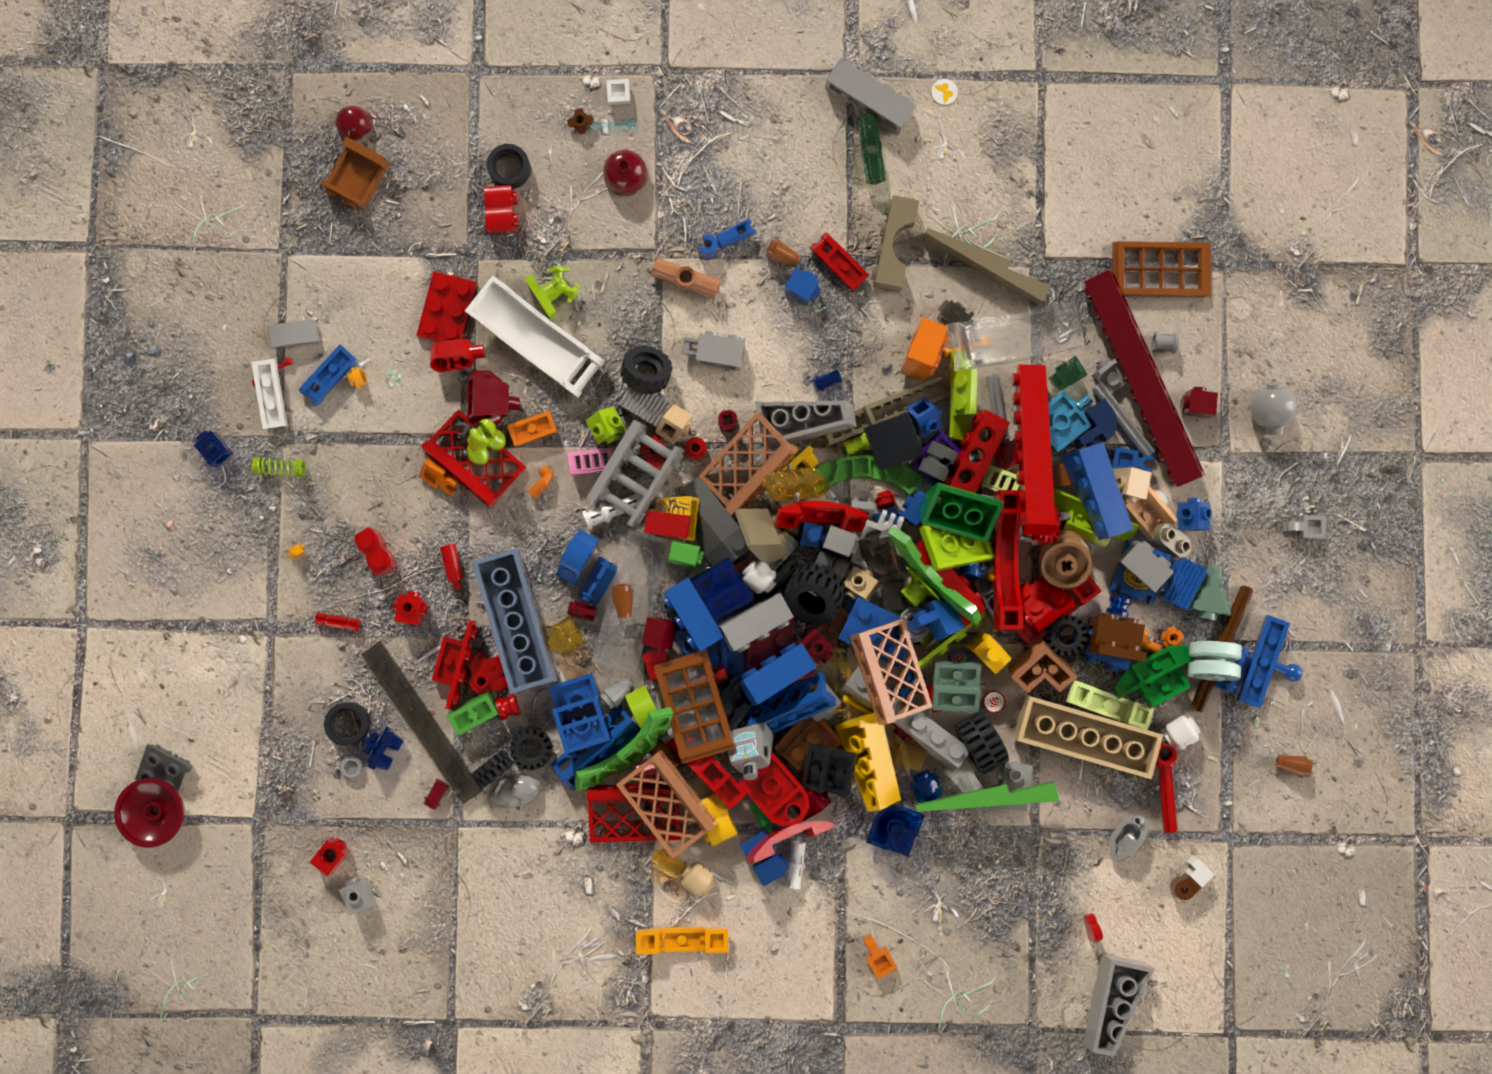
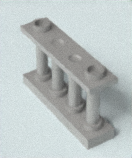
(613, 473)

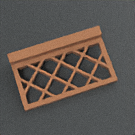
(754, 485)
(873, 673)
(681, 790)

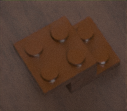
(1116, 637)

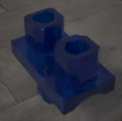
(377, 757)

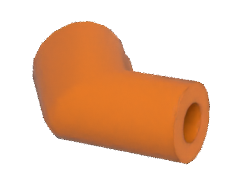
(541, 485)
(1148, 645)

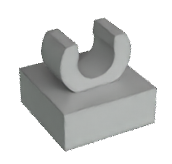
(867, 507)

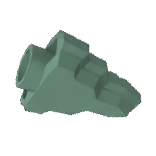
(1211, 596)

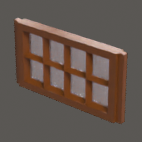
(1163, 268)
(697, 706)

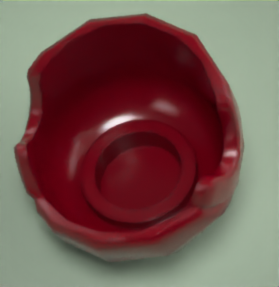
(353, 122)

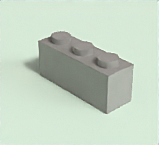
(756, 623)

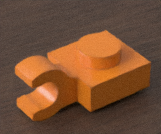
(879, 959)

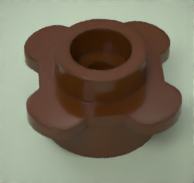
(586, 119)

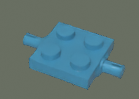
(1067, 420)

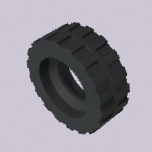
(648, 356)

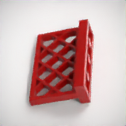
(465, 476)
(612, 793)

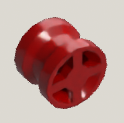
(508, 706)

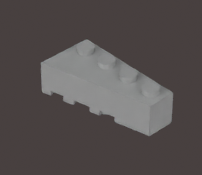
(805, 420)
(1114, 1002)

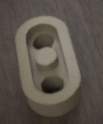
(1176, 543)

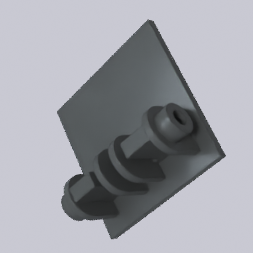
(161, 765)

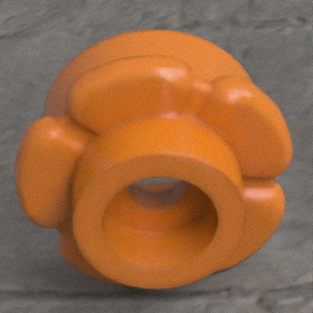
(1171, 631)

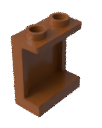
(356, 174)

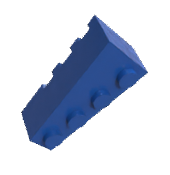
(1098, 490)

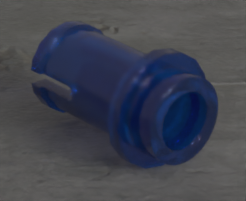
(826, 380)

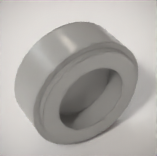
(352, 767)

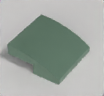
(956, 686)

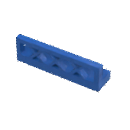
(793, 712)
(620, 736)

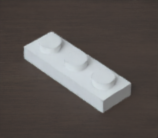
(269, 393)

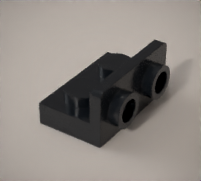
(734, 701)

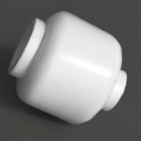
(759, 577)
(1182, 732)

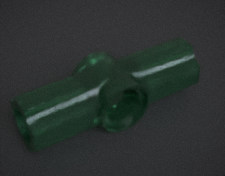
(869, 136)

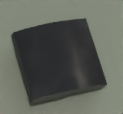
(893, 441)
(829, 770)

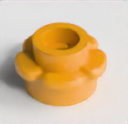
(357, 377)

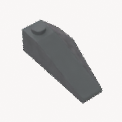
(715, 528)

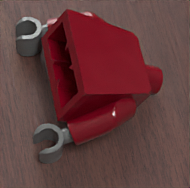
(486, 399)

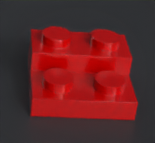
(1043, 603)

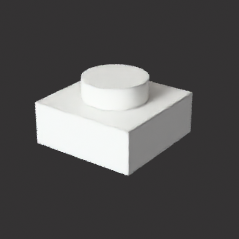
(618, 91)

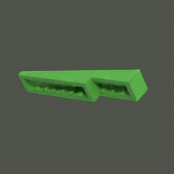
(993, 796)

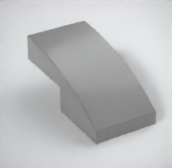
(293, 333)

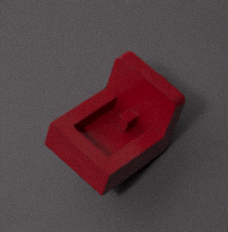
(817, 803)

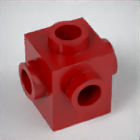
(402, 608)

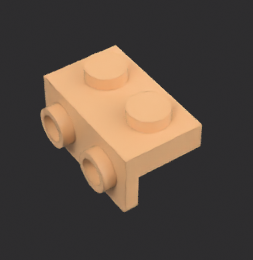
(1150, 513)

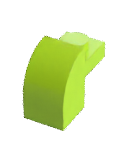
(641, 704)

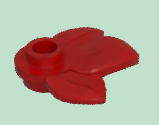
(490, 670)

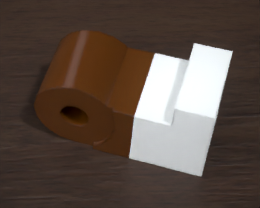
(1192, 880)

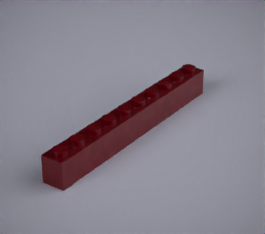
(1144, 378)

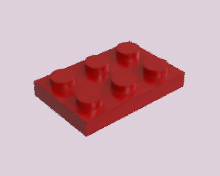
(445, 308)

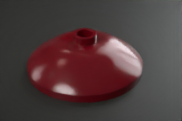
(136, 816)

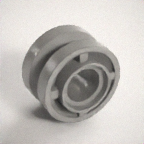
(915, 635)

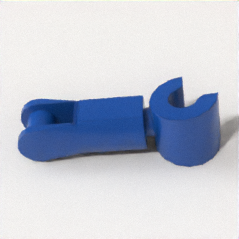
(725, 239)

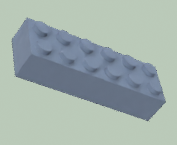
(514, 620)

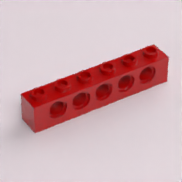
(996, 428)

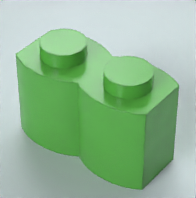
(685, 555)

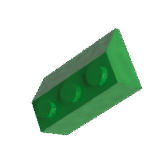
(960, 512)

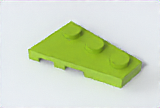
(954, 550)

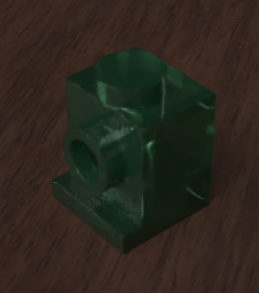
(1067, 374)

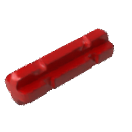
(337, 622)

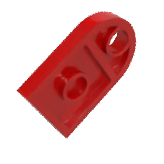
(776, 791)

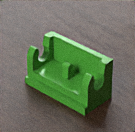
(472, 712)

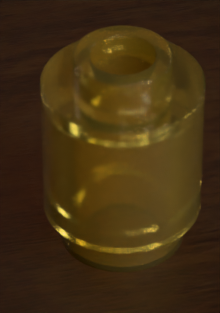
(666, 865)

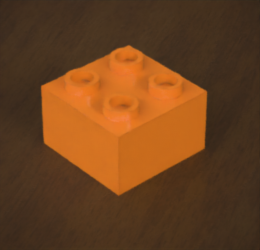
(925, 350)

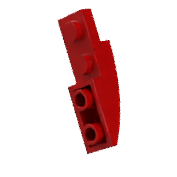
(715, 778)

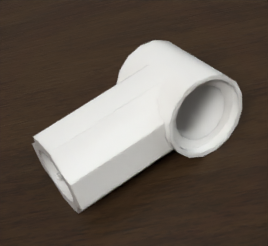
(964, 777)

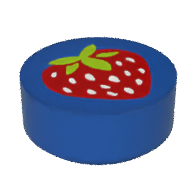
(959, 656)

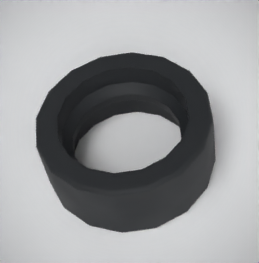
(500, 151)
(330, 728)

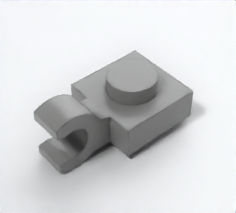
(1309, 526)

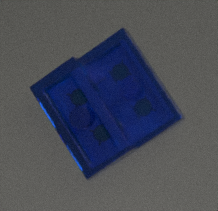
(721, 589)

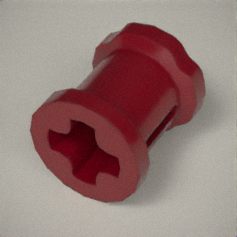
(727, 413)

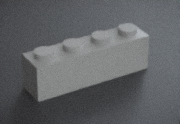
(870, 95)

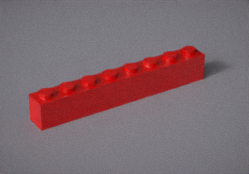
(1033, 451)

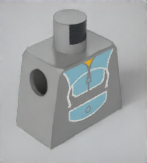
(752, 749)

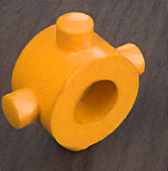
(296, 551)

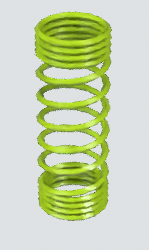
(258, 465)

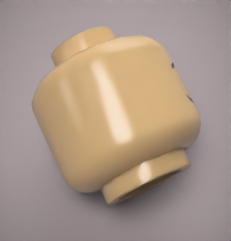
(697, 878)

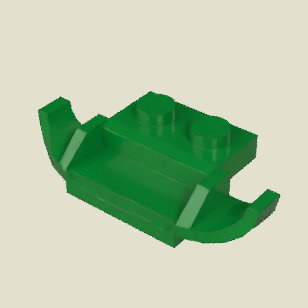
(1157, 677)

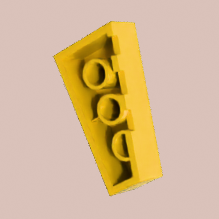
(874, 765)

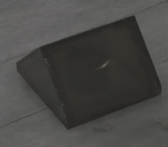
(883, 557)

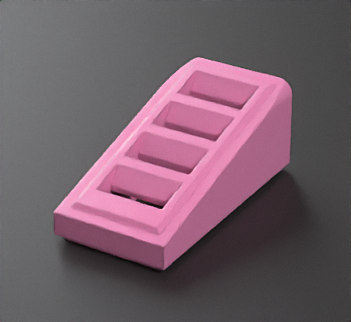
(582, 454)

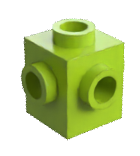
(606, 425)

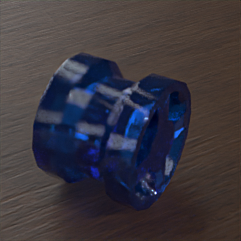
(1118, 606)

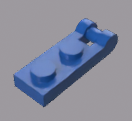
(328, 374)

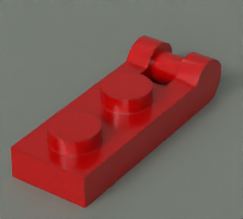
(839, 262)

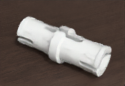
(796, 864)

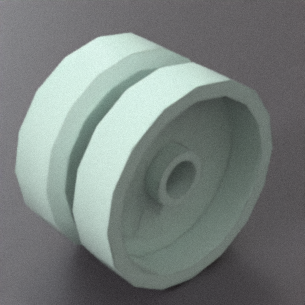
(1215, 660)

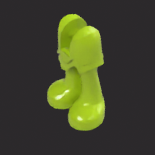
(484, 436)

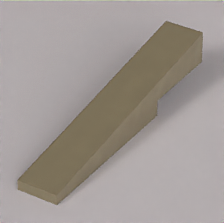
(990, 265)
(889, 407)

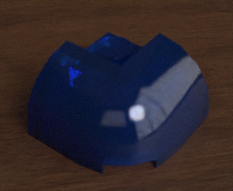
(895, 829)

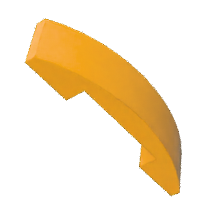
(682, 940)

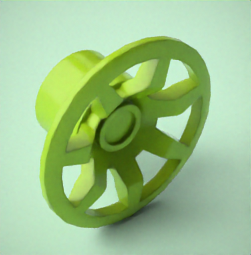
(917, 589)

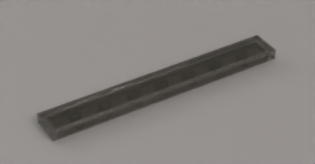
(421, 721)

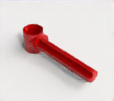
(1167, 788)

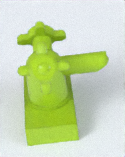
(552, 290)

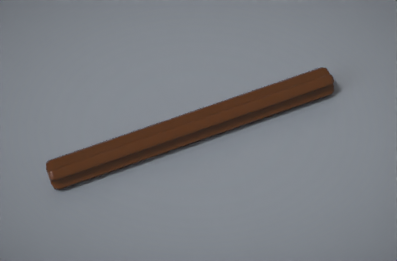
(1227, 635)

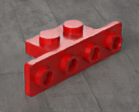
(452, 661)

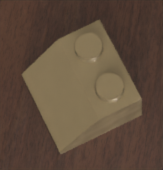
(760, 535)

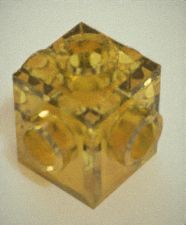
(565, 637)

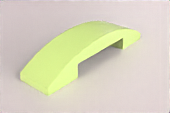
(1109, 705)

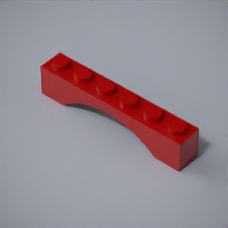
(1007, 595)

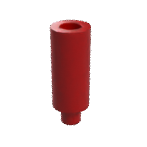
(452, 565)

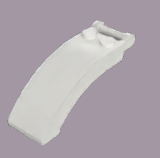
(533, 335)

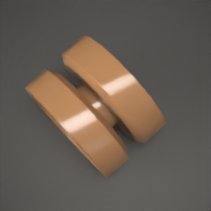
(1066, 560)

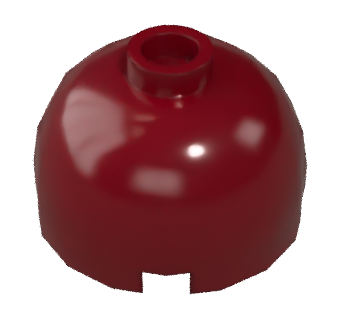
(625, 172)

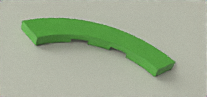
(865, 467)
(929, 575)
(640, 746)

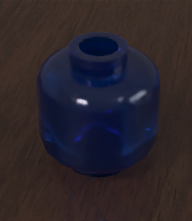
(926, 786)

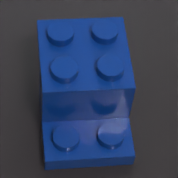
(869, 616)
(579, 713)

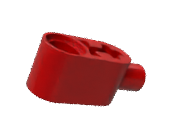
(454, 355)

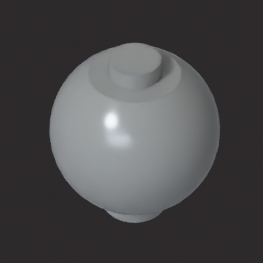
(1274, 408)

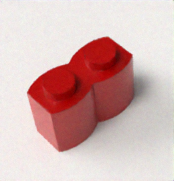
(500, 209)
(374, 547)

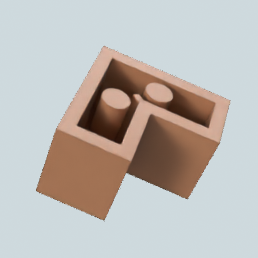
(1041, 663)

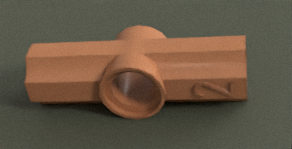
(671, 273)

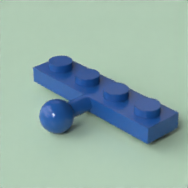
(1264, 662)

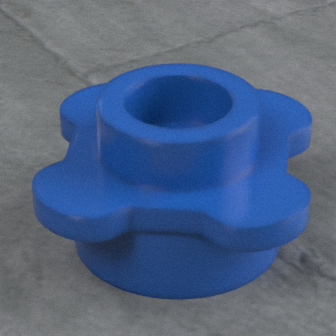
(972, 571)

